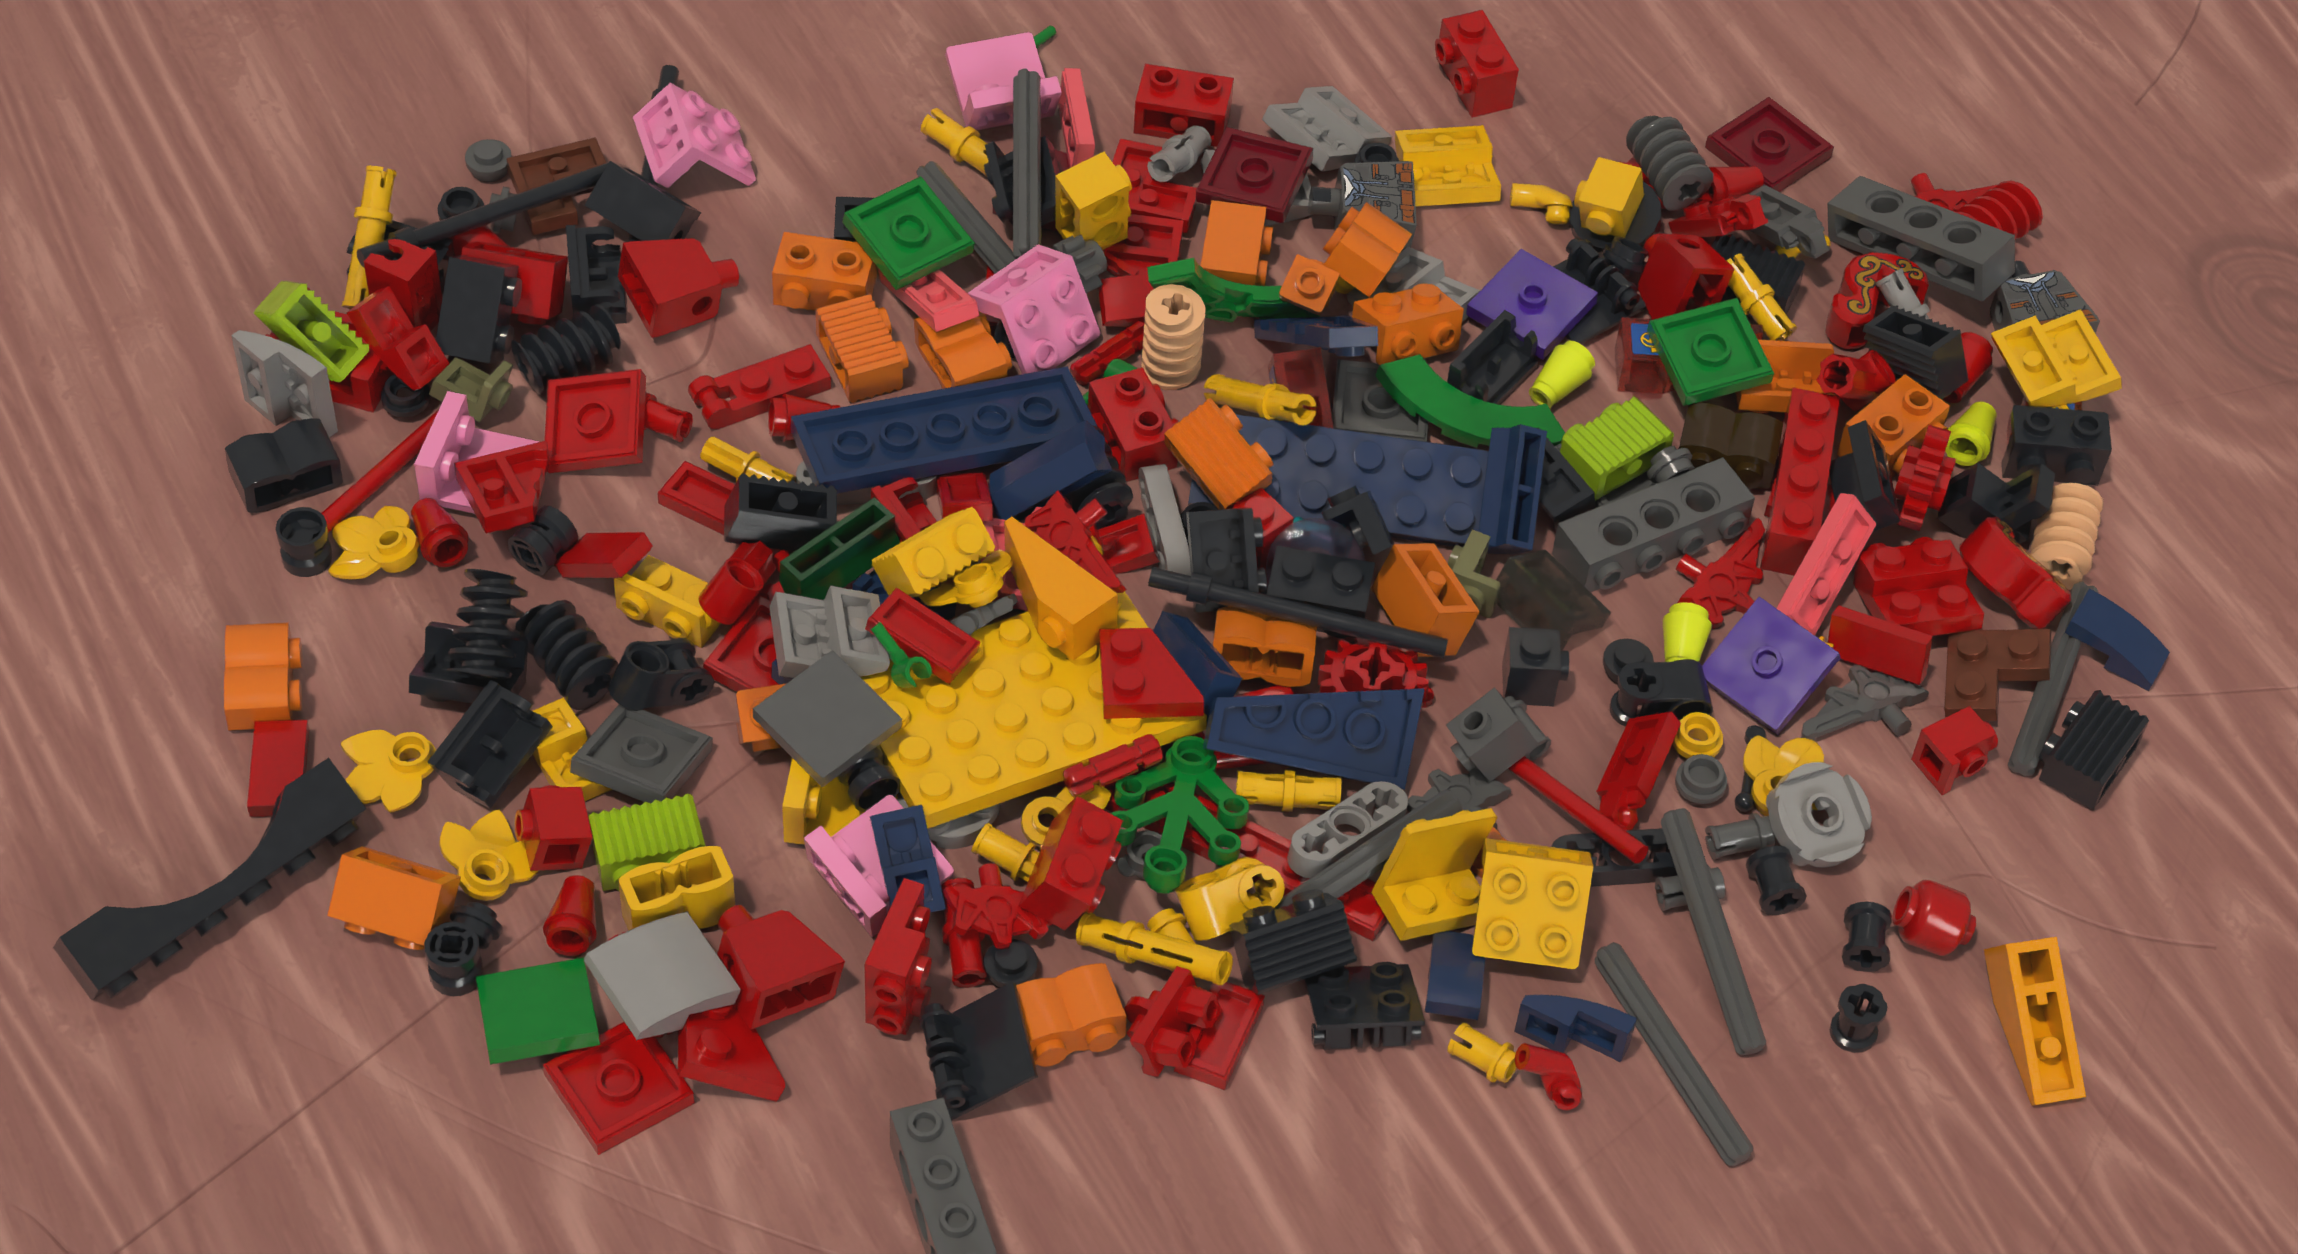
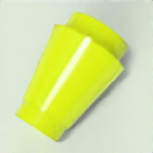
(1563, 372)
(1972, 434)
(1685, 631)

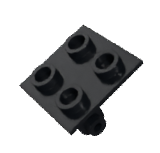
(1615, 294)
(1363, 999)
(978, 1050)

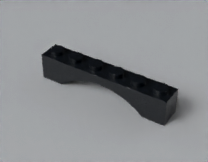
(120, 939)

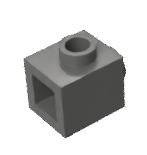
(1490, 736)

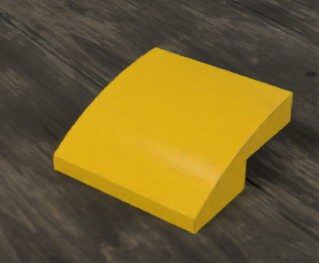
(1450, 165)
(2057, 360)

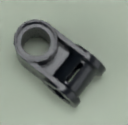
(659, 675)
(1660, 689)

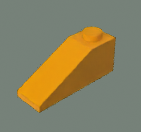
(1059, 594)
(2036, 1017)

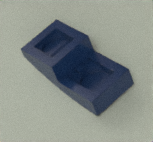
(2129, 644)
(907, 853)
(1454, 976)
(1558, 1019)

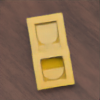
(560, 746)

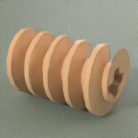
(1173, 336)
(2068, 532)

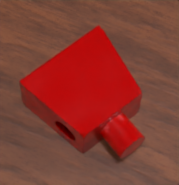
(1682, 274)
(673, 282)
(776, 964)

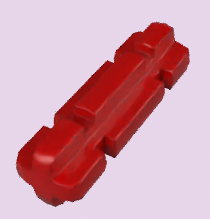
(1118, 347)
(1113, 765)

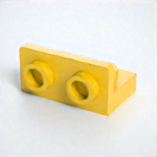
(666, 600)

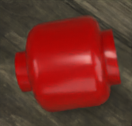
(1934, 917)

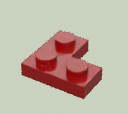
(1151, 196)

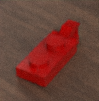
(1720, 217)
(1636, 766)

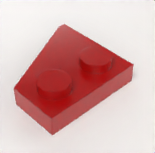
(1148, 244)
(505, 485)
(1143, 677)
(725, 1053)

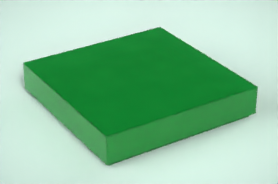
(908, 233)
(1710, 351)
(537, 1010)

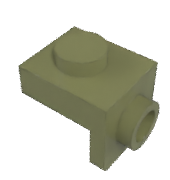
(481, 389)
(1468, 564)

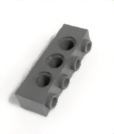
(1941, 242)
(1654, 525)
(938, 1181)

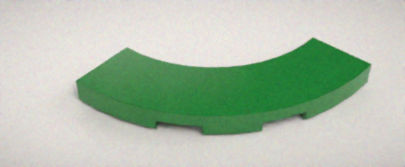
(1225, 298)
(1458, 414)

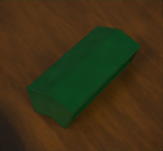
(839, 552)

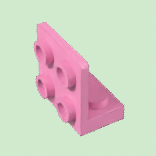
(985, 77)
(682, 129)
(1040, 308)
(451, 441)
(853, 867)

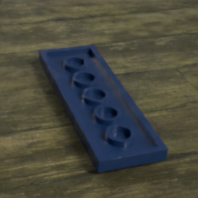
(937, 430)
(1419, 486)

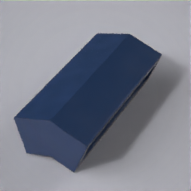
(1058, 464)
(1512, 488)
(1197, 658)

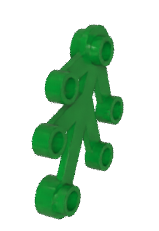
(1187, 766)

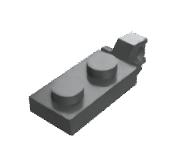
(1790, 223)

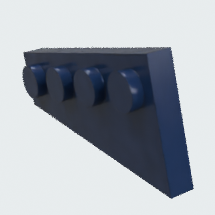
(1333, 333)
(1334, 733)

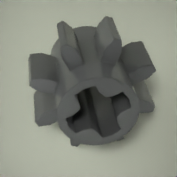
(1088, 259)

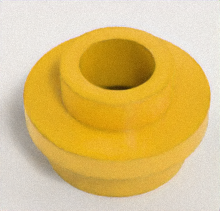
(1701, 727)

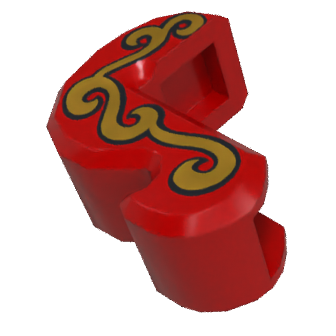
(1858, 295)
(2014, 573)

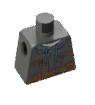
(1381, 184)
(2041, 295)

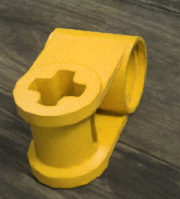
(1221, 896)

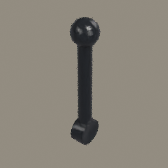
(1744, 800)

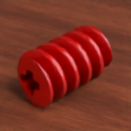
(2007, 208)

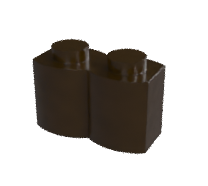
(1743, 439)

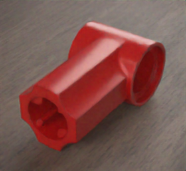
(1855, 379)
(737, 582)

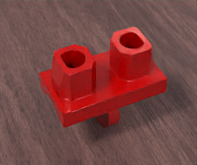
(1164, 1018)

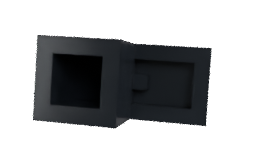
(1981, 494)

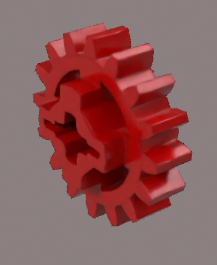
(1924, 477)
(1357, 664)

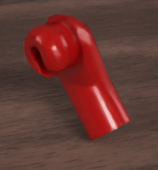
(1555, 1071)

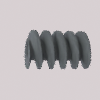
(1669, 161)

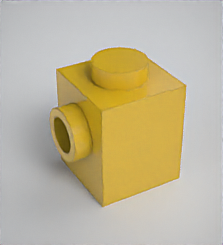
(1610, 197)

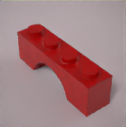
(1801, 480)

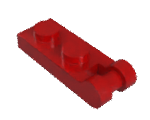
(752, 387)

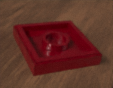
(1771, 141)
(1255, 172)

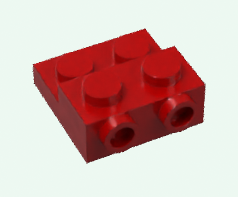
(1918, 586)
(899, 964)

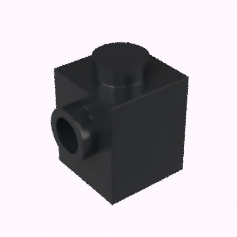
(1533, 665)

